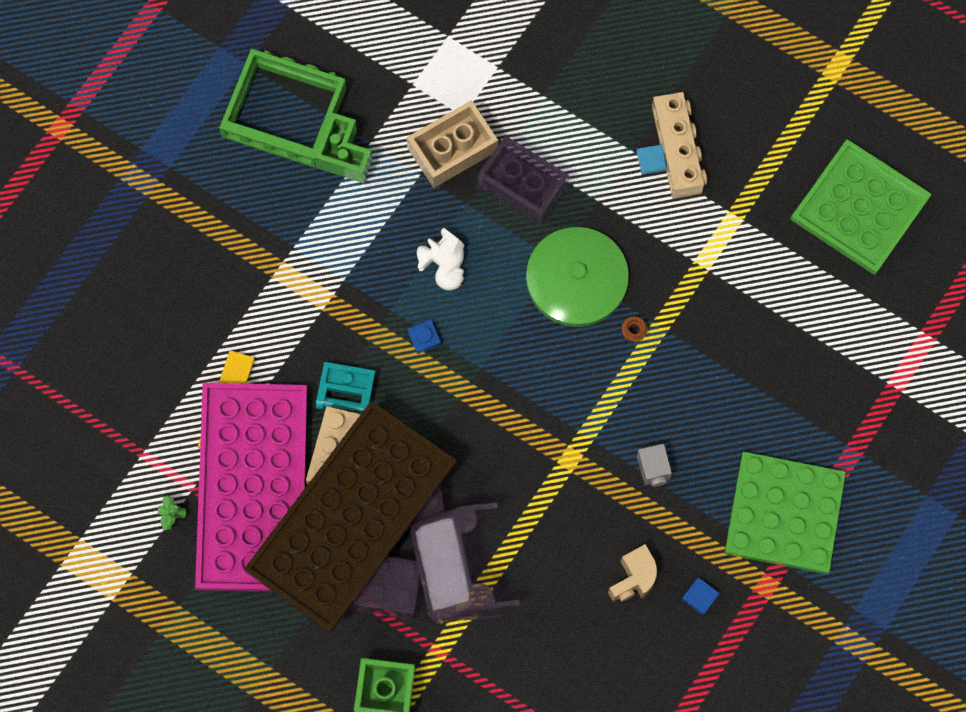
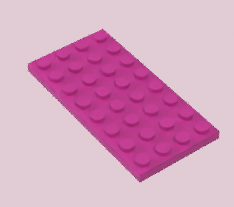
(246, 475)

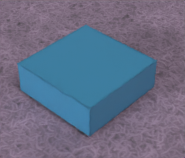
(651, 159)

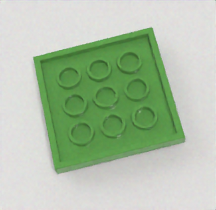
(860, 207)
(785, 513)

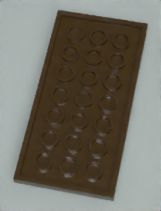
(350, 516)

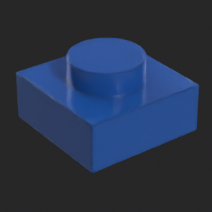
(424, 337)

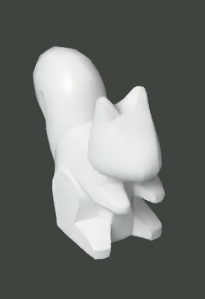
(449, 257)

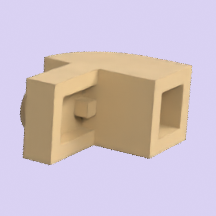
(641, 572)

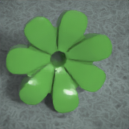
(170, 512)

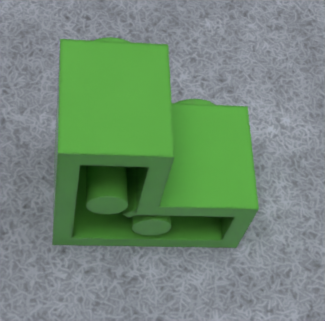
(338, 154)

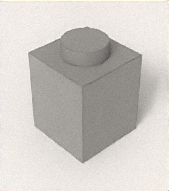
(654, 465)

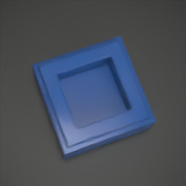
(700, 596)

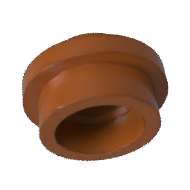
(637, 322)

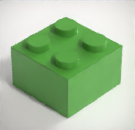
(384, 686)

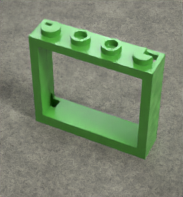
(266, 142)

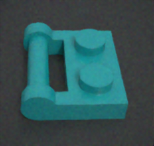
(348, 381)

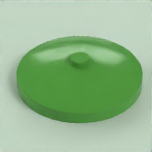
(577, 276)

